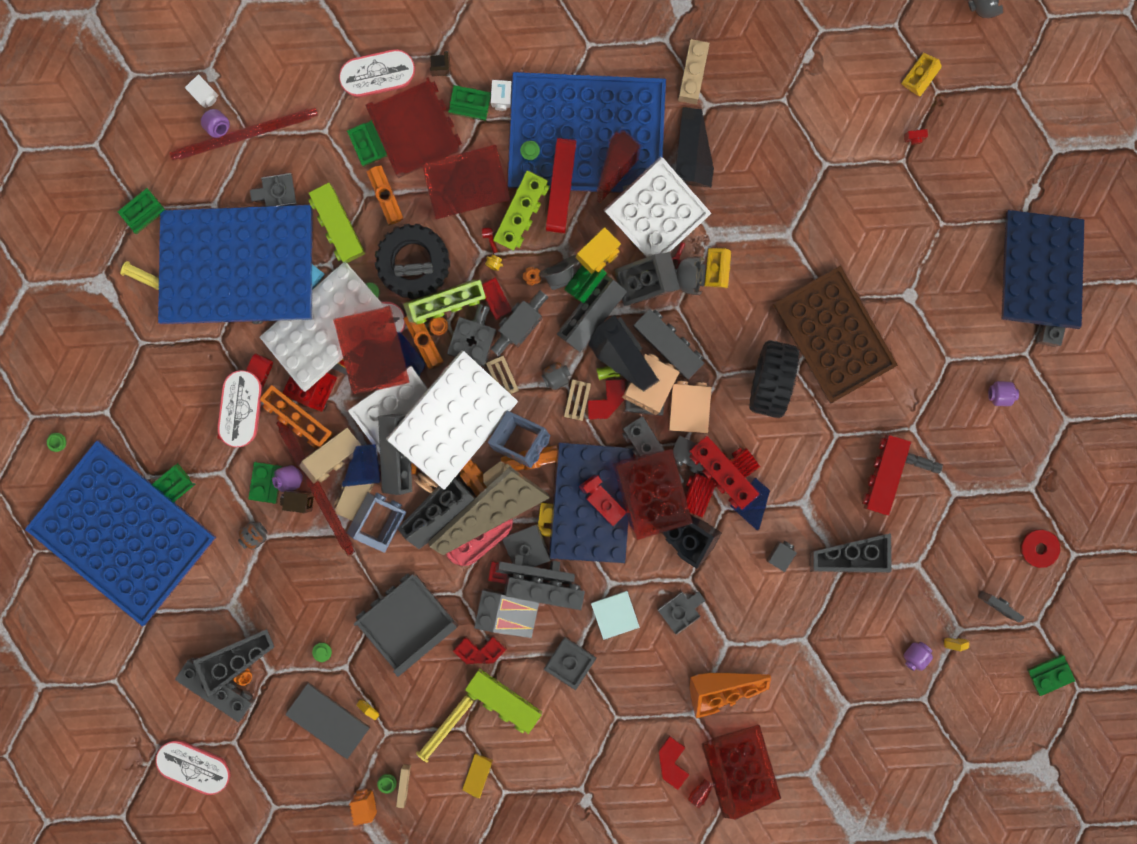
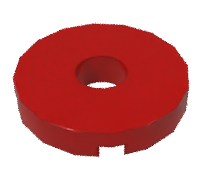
(1051, 551)

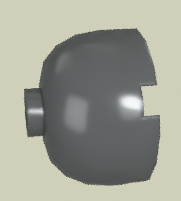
(986, 8)
(691, 275)

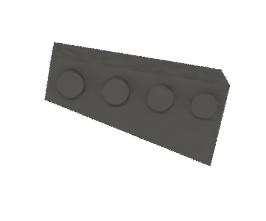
(862, 556)
(227, 663)

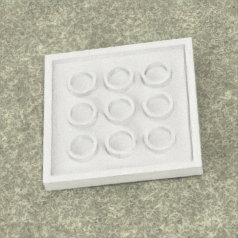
(657, 210)
(387, 401)

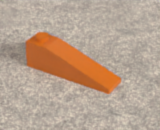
(716, 690)

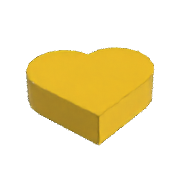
(956, 644)
(367, 709)

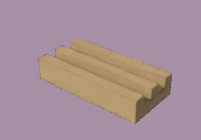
(495, 361)
(581, 384)
(403, 786)

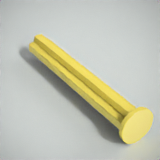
(139, 275)
(445, 728)

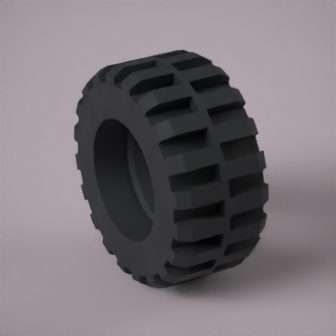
(394, 243)
(774, 379)

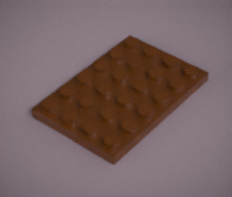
(835, 334)

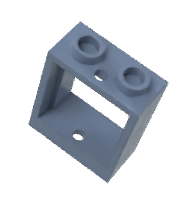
(506, 428)
(389, 529)

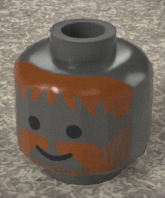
(556, 376)
(252, 535)

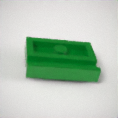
(470, 103)
(367, 143)
(141, 211)
(584, 283)
(174, 483)
(261, 483)
(1051, 675)

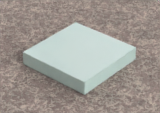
(615, 615)

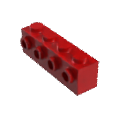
(887, 474)
(726, 475)

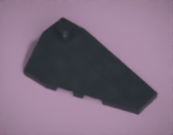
(694, 157)
(618, 351)
(693, 541)

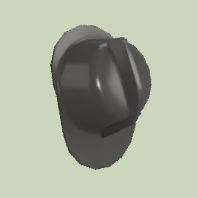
(560, 273)

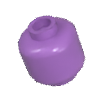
(215, 123)
(1003, 393)
(287, 478)
(918, 656)

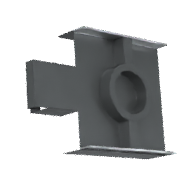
(276, 191)
(680, 611)

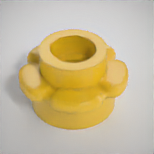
(494, 262)

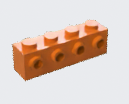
(293, 414)

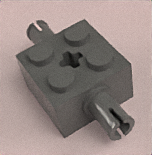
(520, 323)
(476, 329)

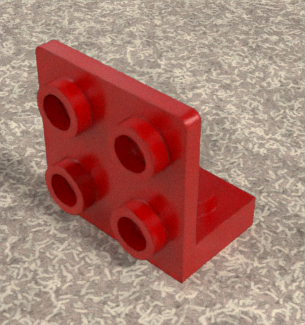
(315, 396)

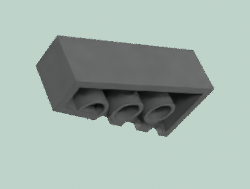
(435, 513)

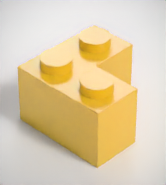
(598, 251)

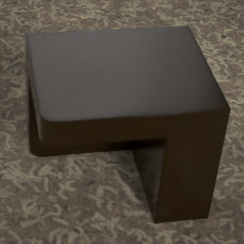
(440, 65)

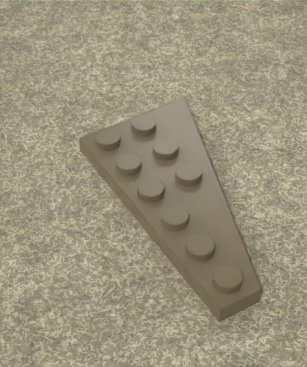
(498, 503)

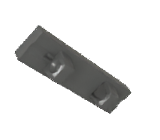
(529, 572)

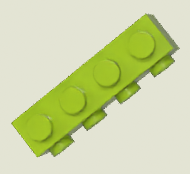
(520, 210)
(337, 223)
(443, 301)
(503, 701)

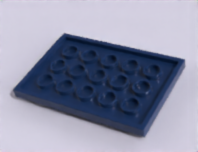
(1043, 269)
(576, 526)

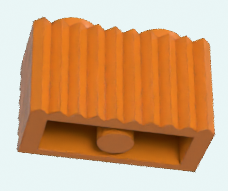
(363, 807)

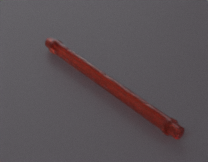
(243, 134)
(317, 490)

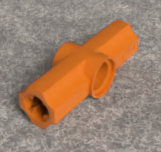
(380, 184)
(428, 351)
(547, 456)
(473, 477)

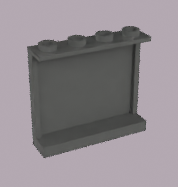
(406, 623)

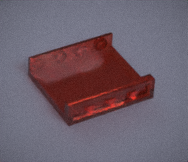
(414, 128)

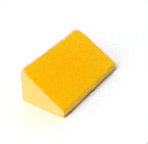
(922, 74)
(718, 267)
(477, 775)

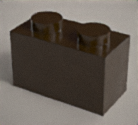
(297, 501)

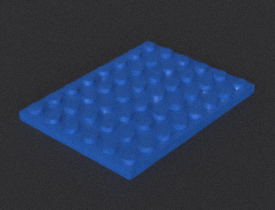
(584, 111)
(235, 264)
(120, 533)

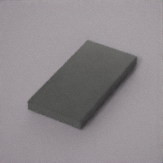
(327, 720)

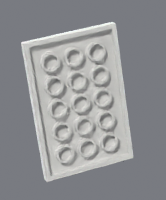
(312, 346)
(452, 420)

